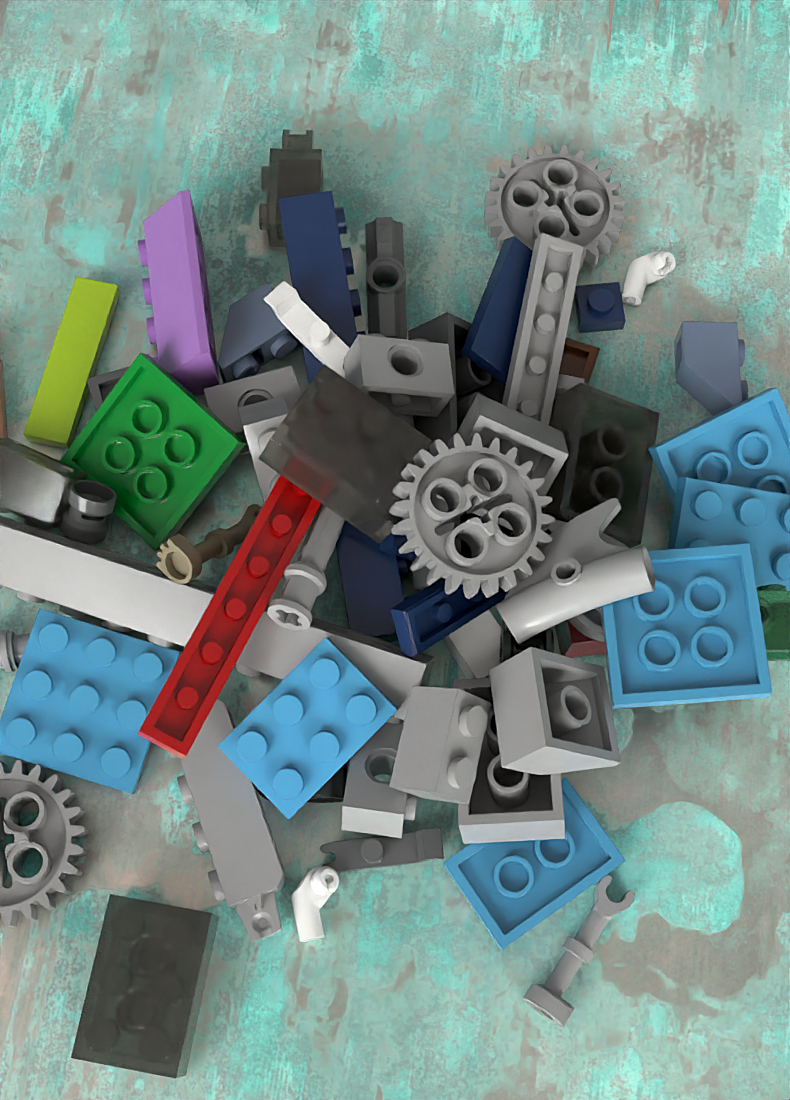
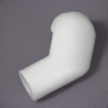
(646, 271)
(310, 897)

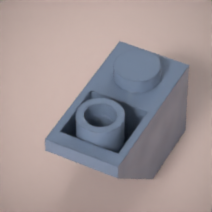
(252, 337)
(710, 362)

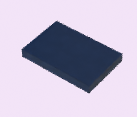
(498, 314)

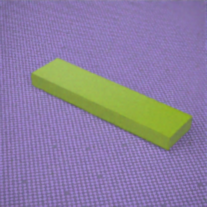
(71, 362)

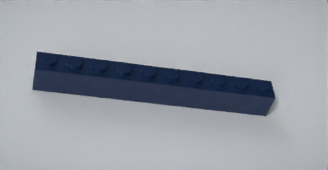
(320, 277)

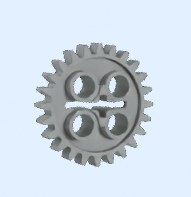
(556, 207)
(450, 474)
(51, 834)

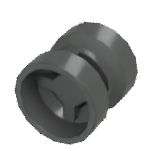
(88, 511)

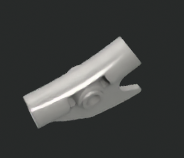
(576, 575)

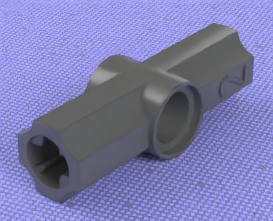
(385, 264)

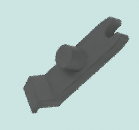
(385, 850)

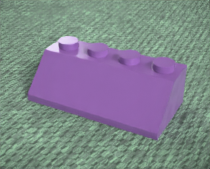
(179, 295)

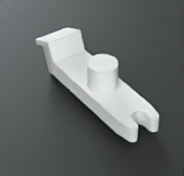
(308, 327)

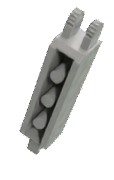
(233, 828)

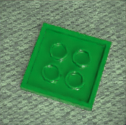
(154, 450)

